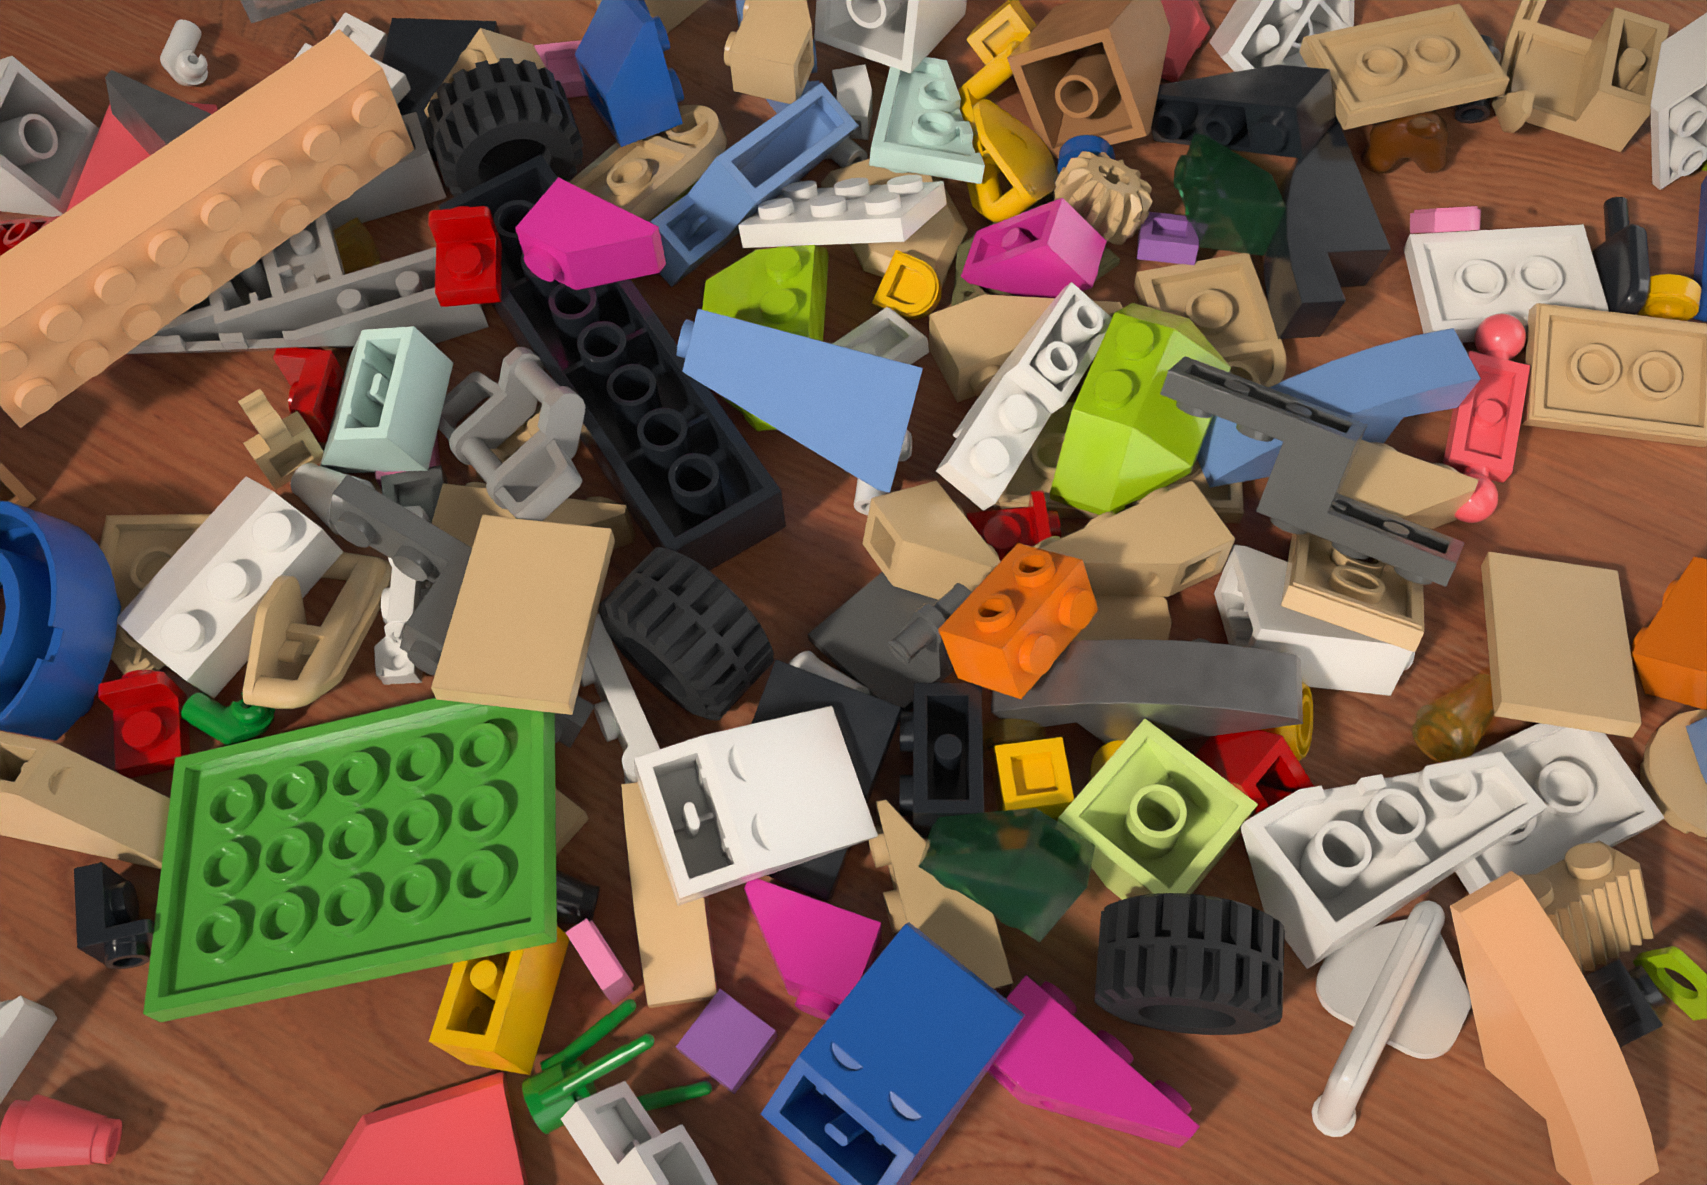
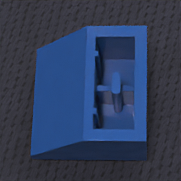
(628, 72)

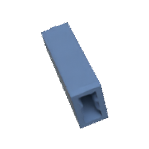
(816, 392)

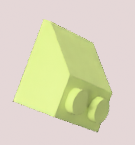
(1156, 816)

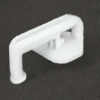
(1395, 991)

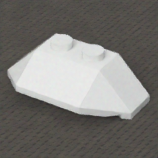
(1273, 30)

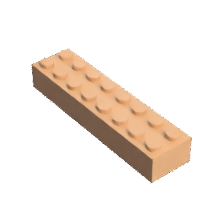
(191, 220)

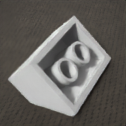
(206, 597)

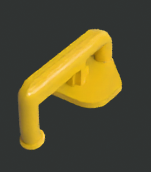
(1004, 147)

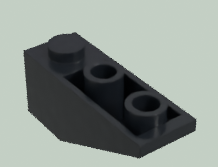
(1251, 110)

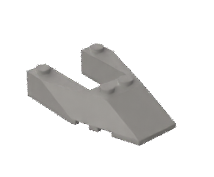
(301, 291)

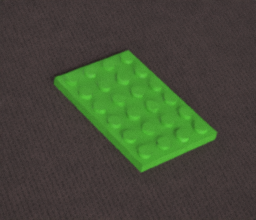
(354, 854)

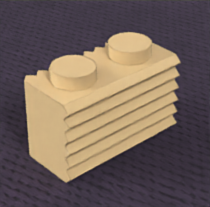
(1594, 902)

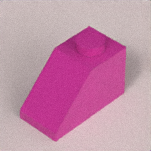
(587, 239)
(1036, 252)
(814, 945)

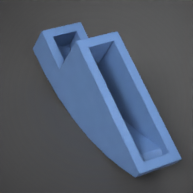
(747, 175)
(1369, 386)

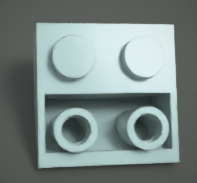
(388, 403)

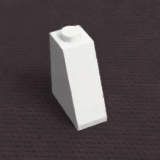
(1329, 654)

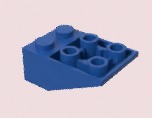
(893, 1064)

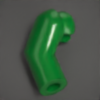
(227, 724)

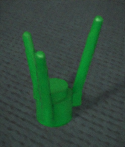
(563, 1084)

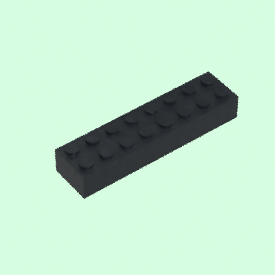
(644, 420)

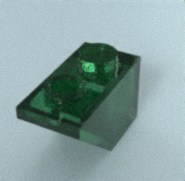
(1227, 198)
(1011, 864)

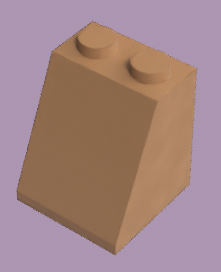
(1093, 70)

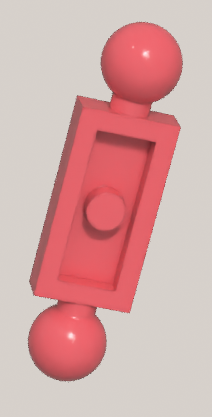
(1489, 419)

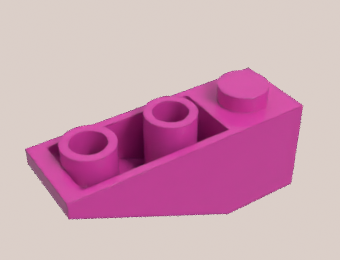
(1084, 1075)

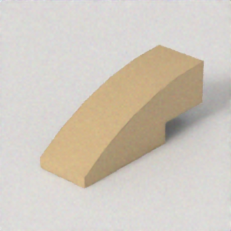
(671, 938)

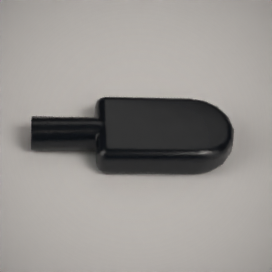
(1623, 260)

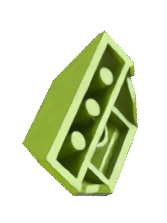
(775, 290)
(1121, 430)

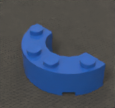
(54, 624)

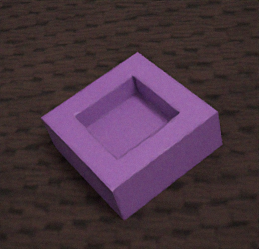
(1167, 239)
(727, 1041)

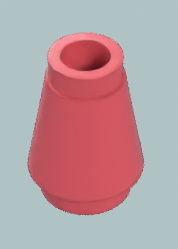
(56, 1135)

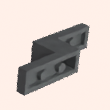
(1311, 471)
(422, 554)

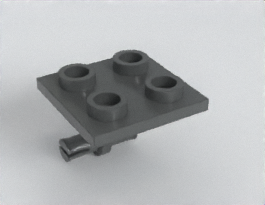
(890, 639)

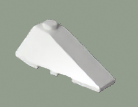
(1364, 850)

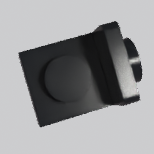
(108, 916)
(1626, 1000)

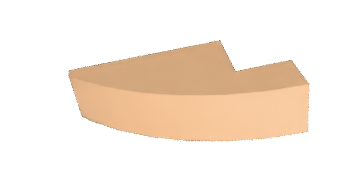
(1550, 1036)

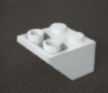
(1680, 105)

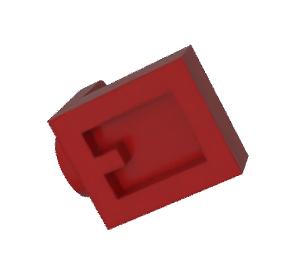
(466, 256)
(314, 384)
(1018, 525)
(146, 722)

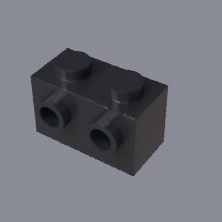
(947, 753)

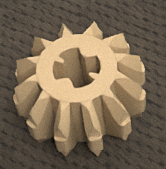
(1105, 195)

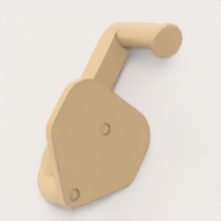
(281, 642)

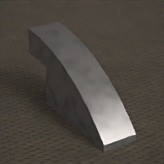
(1172, 683)

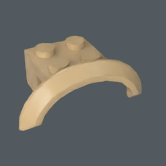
(1580, 84)

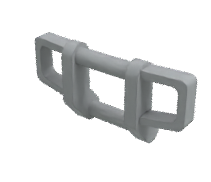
(542, 469)

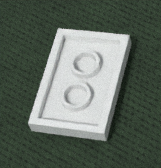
(844, 213)
(1497, 271)
(1587, 798)

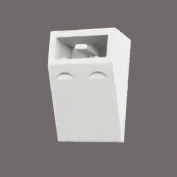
(752, 801)

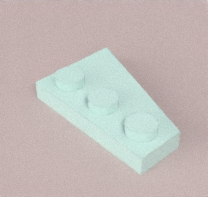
(923, 126)

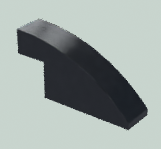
(1323, 239)

